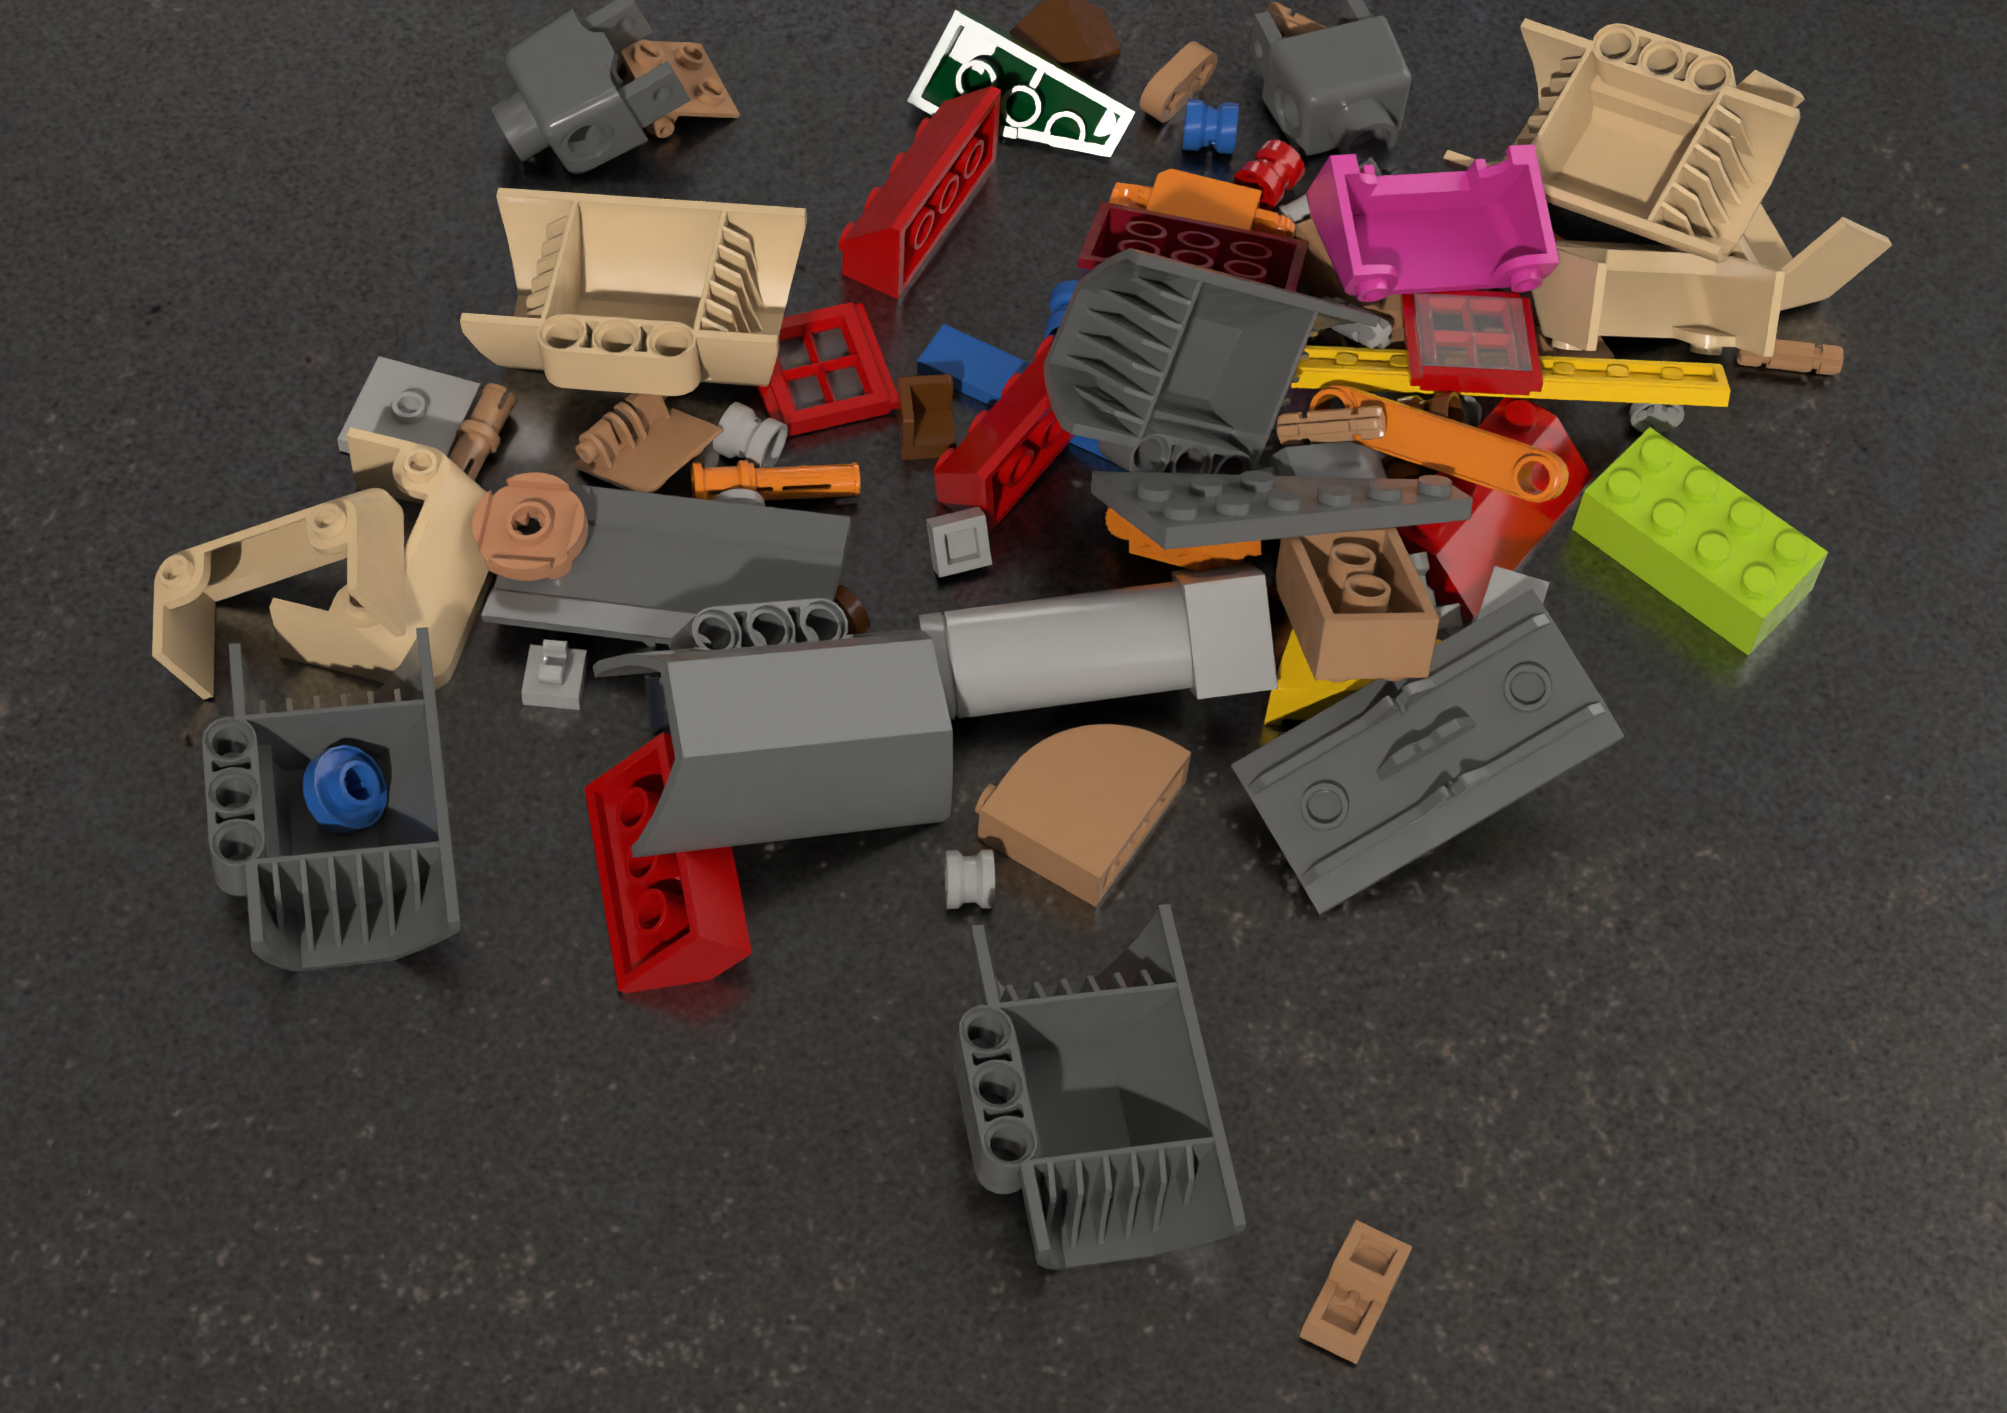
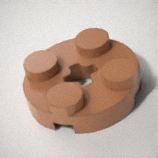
(536, 555)

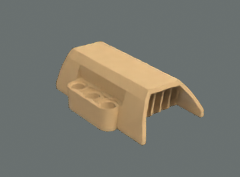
(1650, 145)
(642, 291)

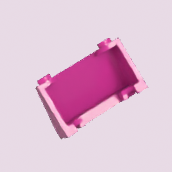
(1435, 228)

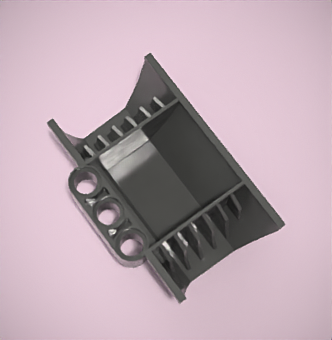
(1181, 363)
(794, 729)
(320, 892)
(1100, 1107)

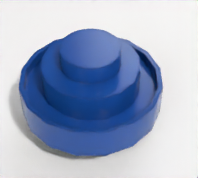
(344, 789)

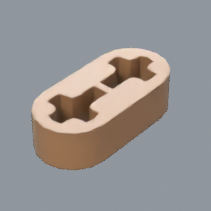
(1178, 81)

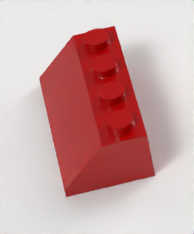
(922, 193)
(1004, 447)
(1501, 526)
(666, 913)

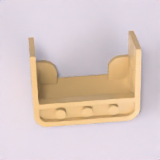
(1830, 258)
(1658, 295)
(358, 527)
(442, 570)

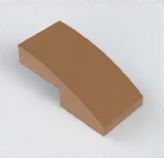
(1356, 1292)

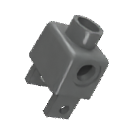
(1335, 84)
(572, 96)

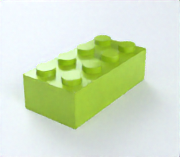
(1699, 540)

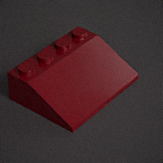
(1210, 245)

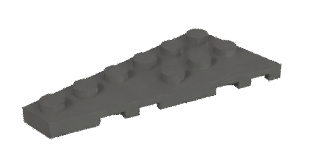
(1256, 505)

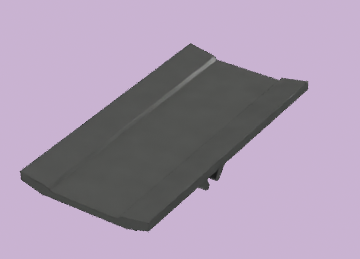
(667, 558)
(1428, 755)

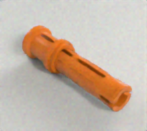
(777, 482)

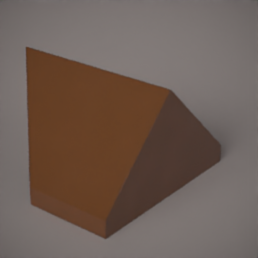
(1068, 31)

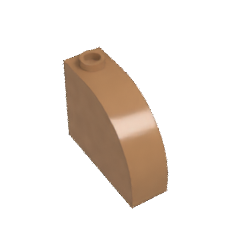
(1083, 803)

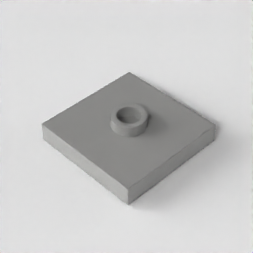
(412, 405)

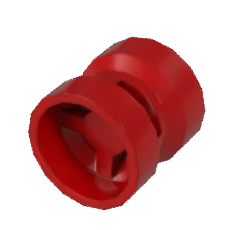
(1273, 172)

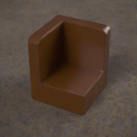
(925, 416)

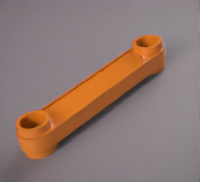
(1453, 446)

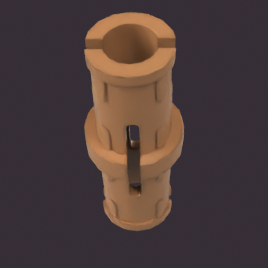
(480, 433)

